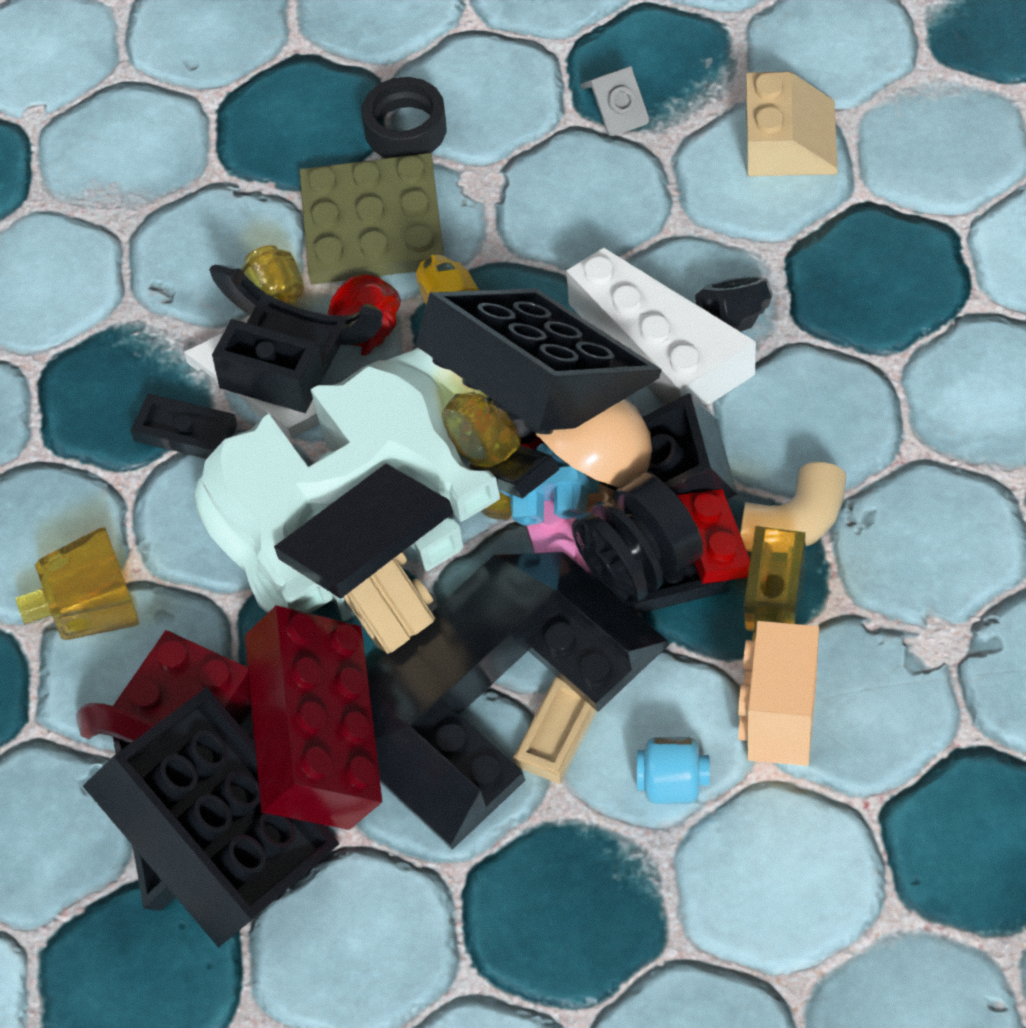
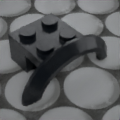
(281, 346)

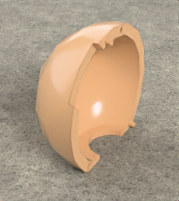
(608, 446)

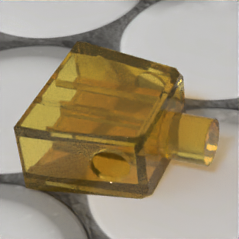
(775, 577)
(81, 589)

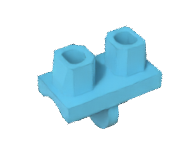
(566, 487)

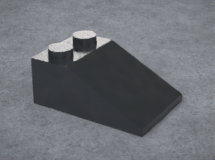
(687, 449)

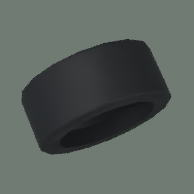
(404, 93)

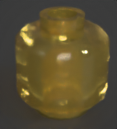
(274, 273)

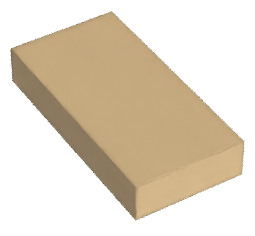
(555, 733)

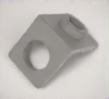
(619, 101)

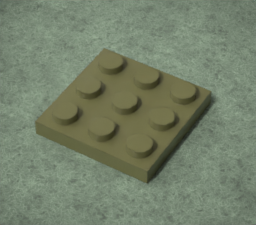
(370, 217)

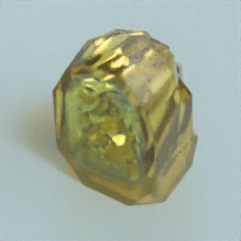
(480, 429)

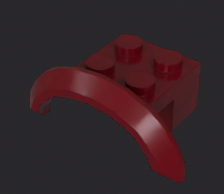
(164, 682)

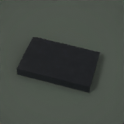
(363, 530)

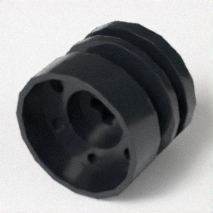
(637, 538)

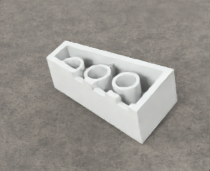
(662, 326)

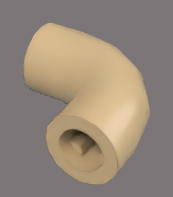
(811, 510)

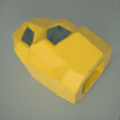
(443, 275)

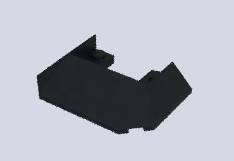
(478, 632)

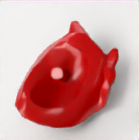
(372, 291)

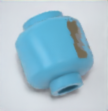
(672, 770)

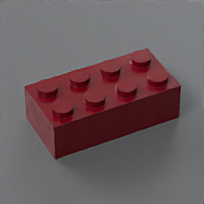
(312, 719)

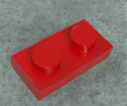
(723, 546)

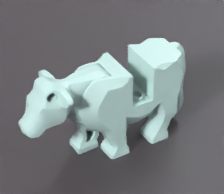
(384, 413)

